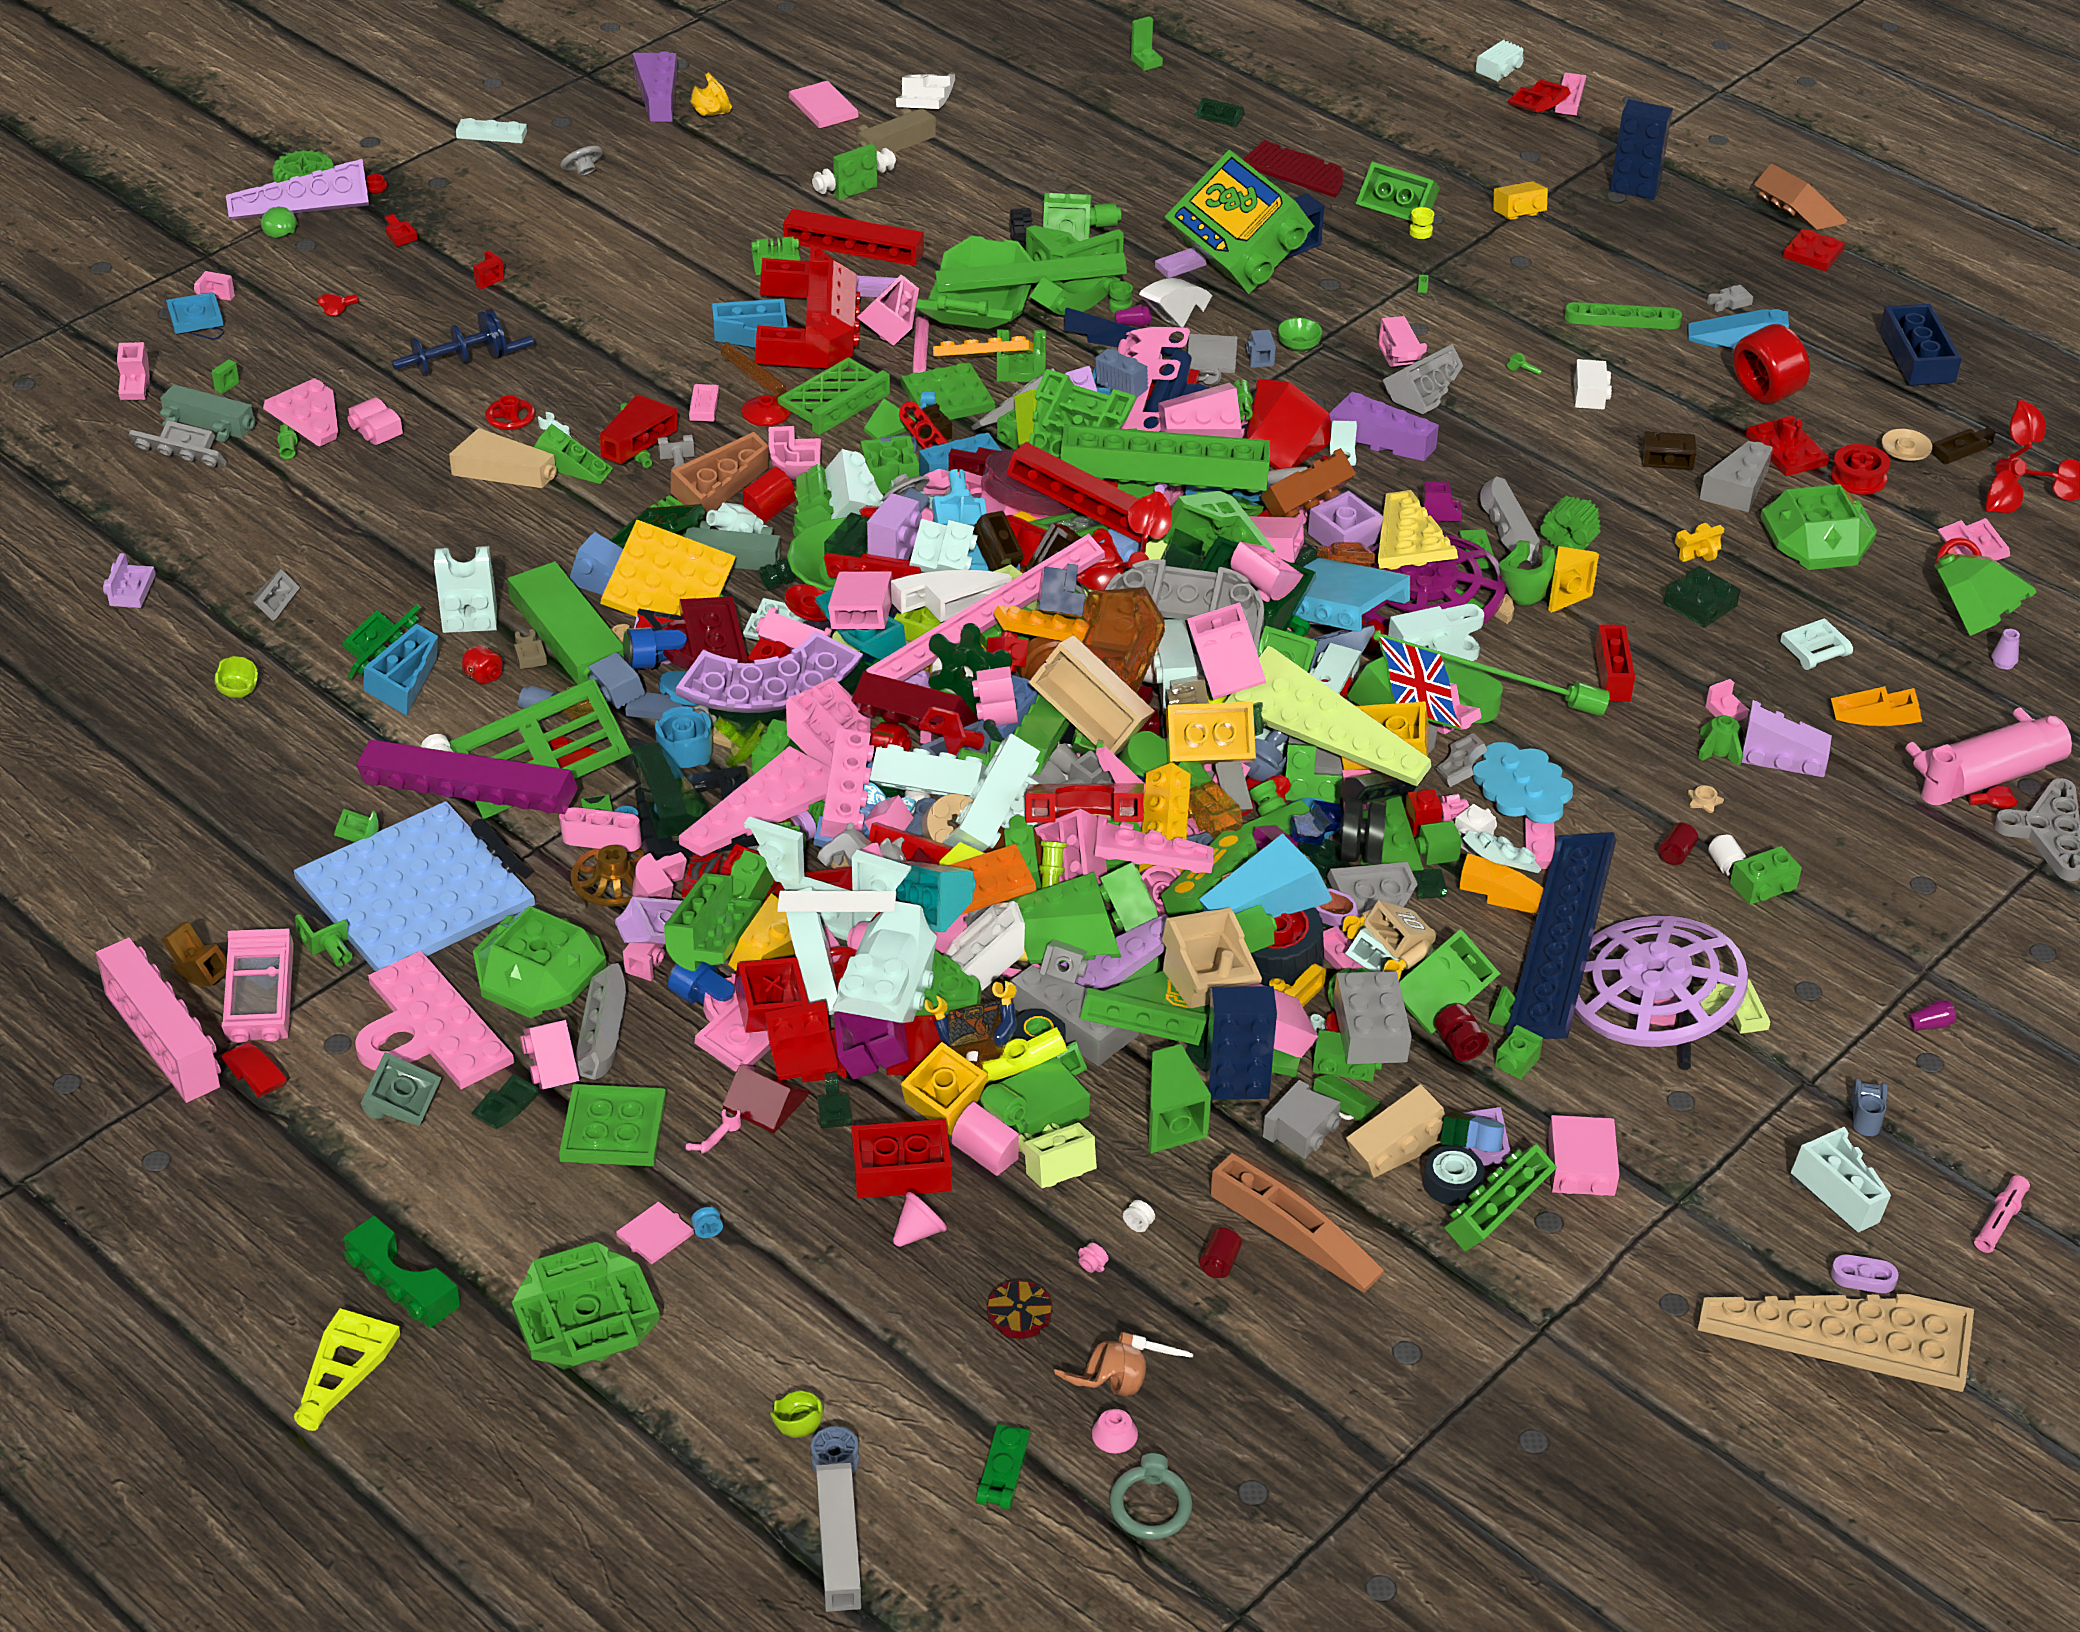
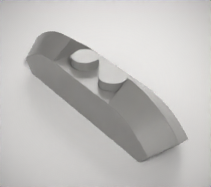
(1508, 516)
(601, 1023)

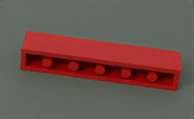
(855, 237)
(1073, 488)

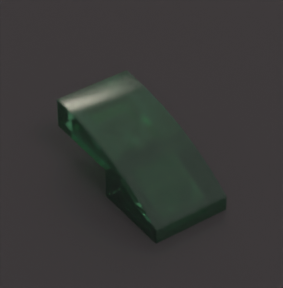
(506, 1104)

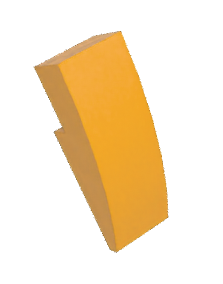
(1878, 708)
(1501, 884)

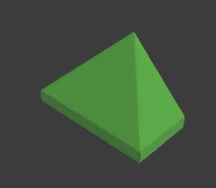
(885, 421)

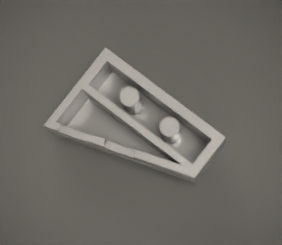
(1738, 477)

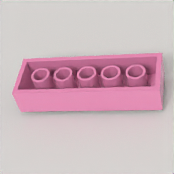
(159, 1019)

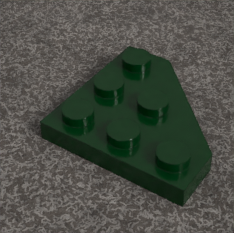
(667, 518)

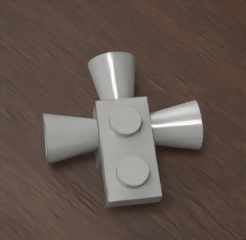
(1080, 770)

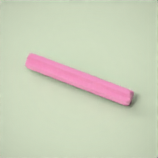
(921, 344)

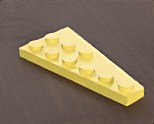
(1410, 534)

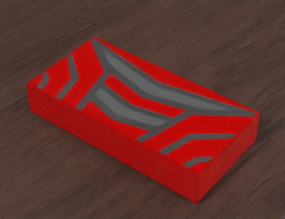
(699, 865)

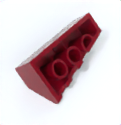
(906, 702)

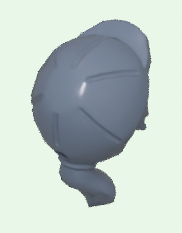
(1268, 759)

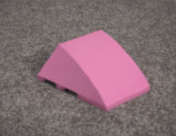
(817, 715)

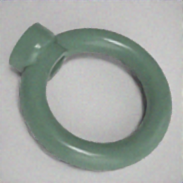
(1153, 1471)

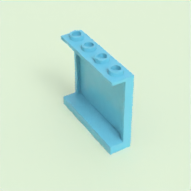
(1348, 591)

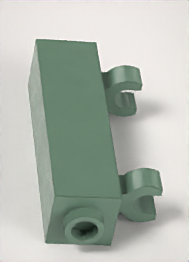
(207, 412)
(750, 549)

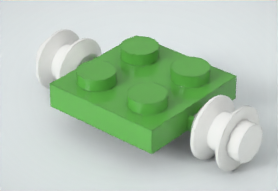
(854, 171)

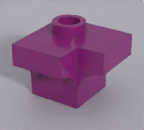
(1439, 503)

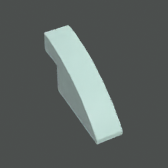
(813, 957)

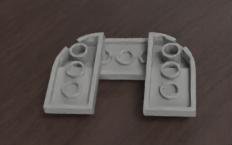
(1191, 592)

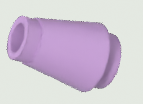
(2007, 650)

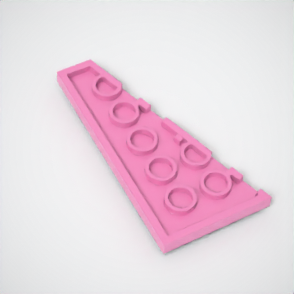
(771, 795)

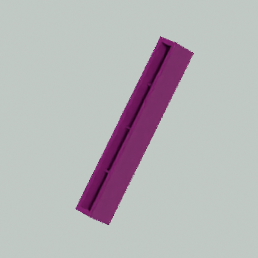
(467, 776)

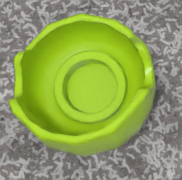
(236, 677)
(797, 1414)

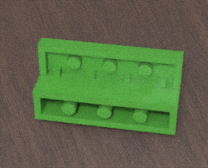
(708, 923)

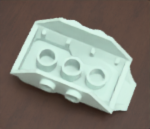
(890, 967)

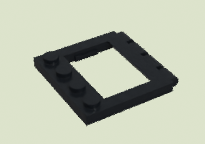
(725, 779)

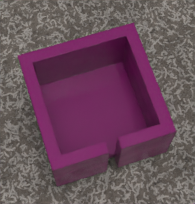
(868, 1043)

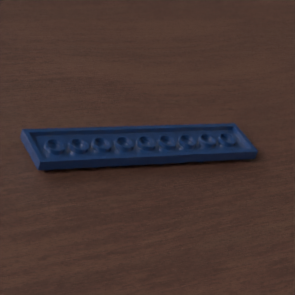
(1562, 935)

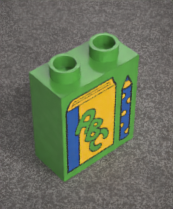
(1240, 221)

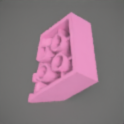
(1203, 413)

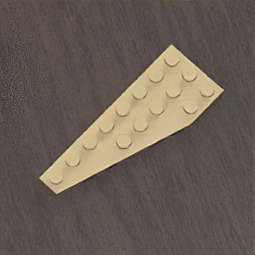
(1892, 1336)

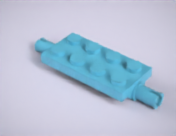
(961, 508)

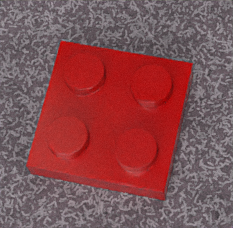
(1814, 249)

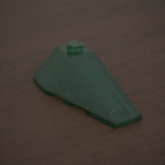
(668, 793)

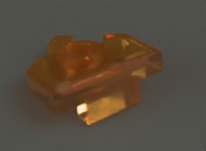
(1348, 552)

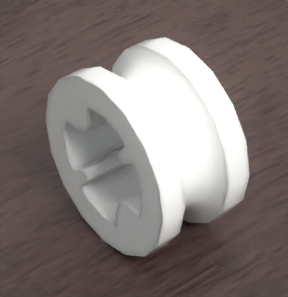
(1139, 1216)

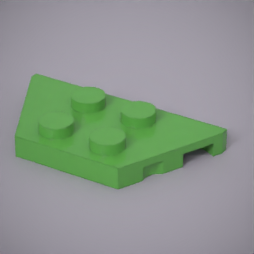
(1398, 837)

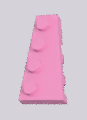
(1150, 848)

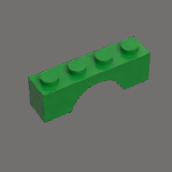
(424, 1294)

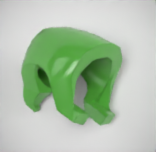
(1527, 586)

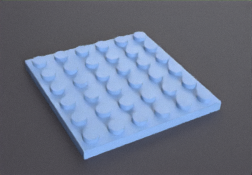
(414, 887)

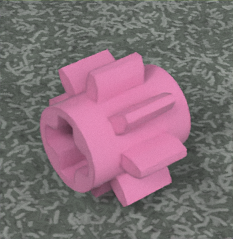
(1452, 807)

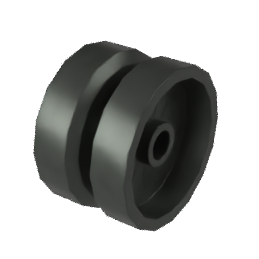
(1363, 831)

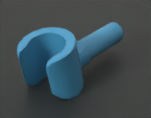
(927, 398)

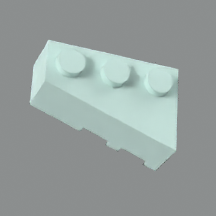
(850, 484)

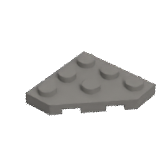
(1370, 883)

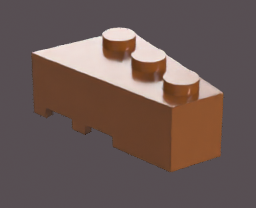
(1309, 486)

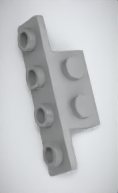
(181, 440)

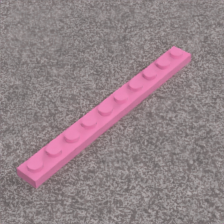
(1016, 593)

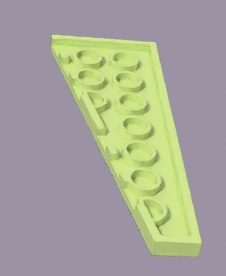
(1318, 715)

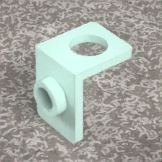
(1344, 436)

